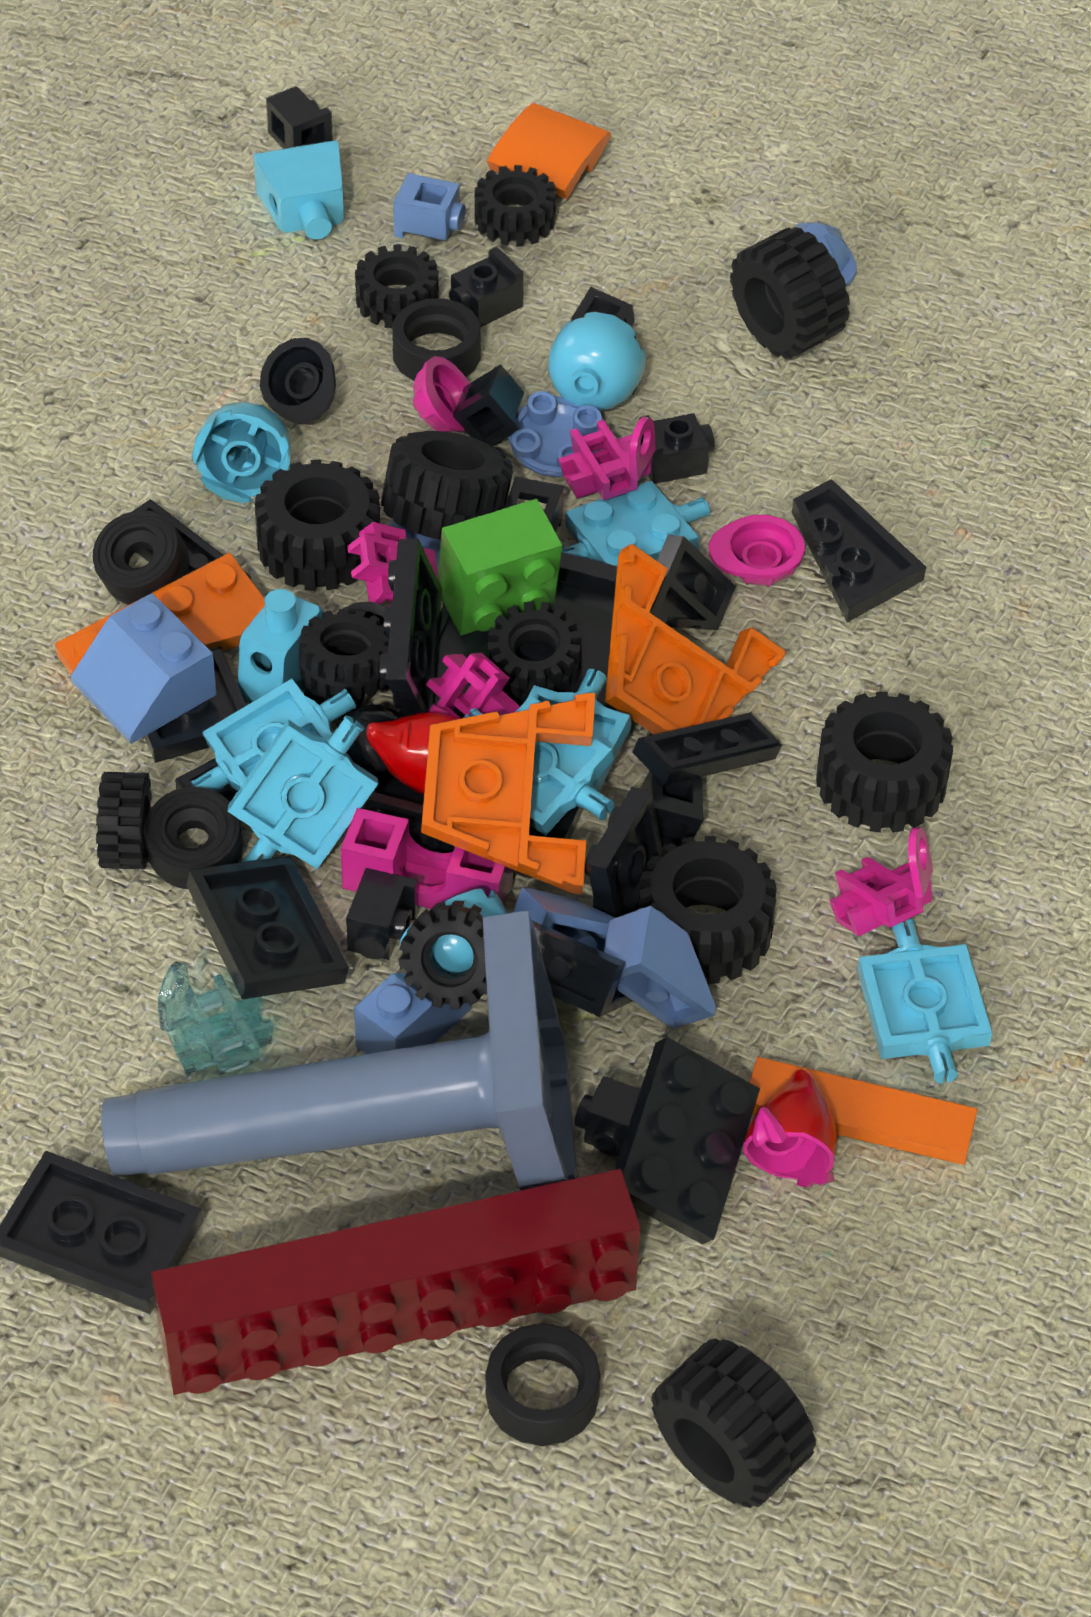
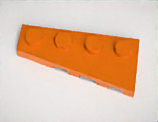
(211, 602)

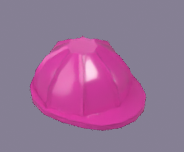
(438, 393)
(758, 549)

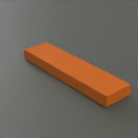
(880, 1112)

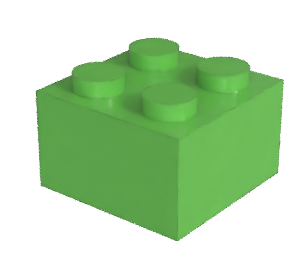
(497, 565)

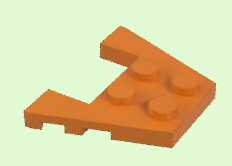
(662, 674)
(483, 787)

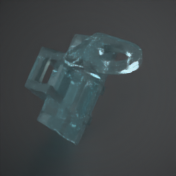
(210, 1038)

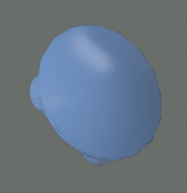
(546, 431)

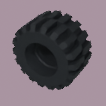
(789, 292)
(443, 481)
(309, 521)
(880, 792)
(717, 877)
(733, 1422)

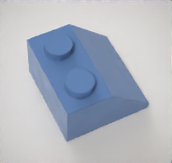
(145, 669)

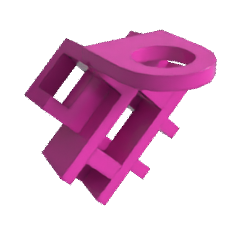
(613, 468)
(374, 545)
(483, 692)
(885, 896)

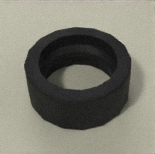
(436, 317)
(551, 1344)

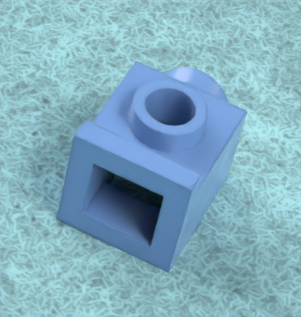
(428, 207)

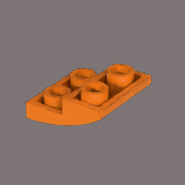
(552, 145)

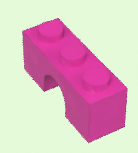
(386, 846)

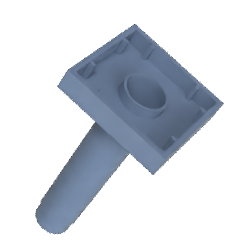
(499, 1080)

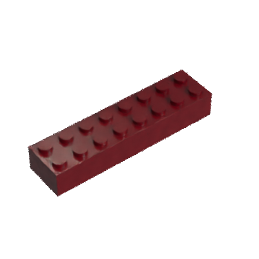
(396, 1281)

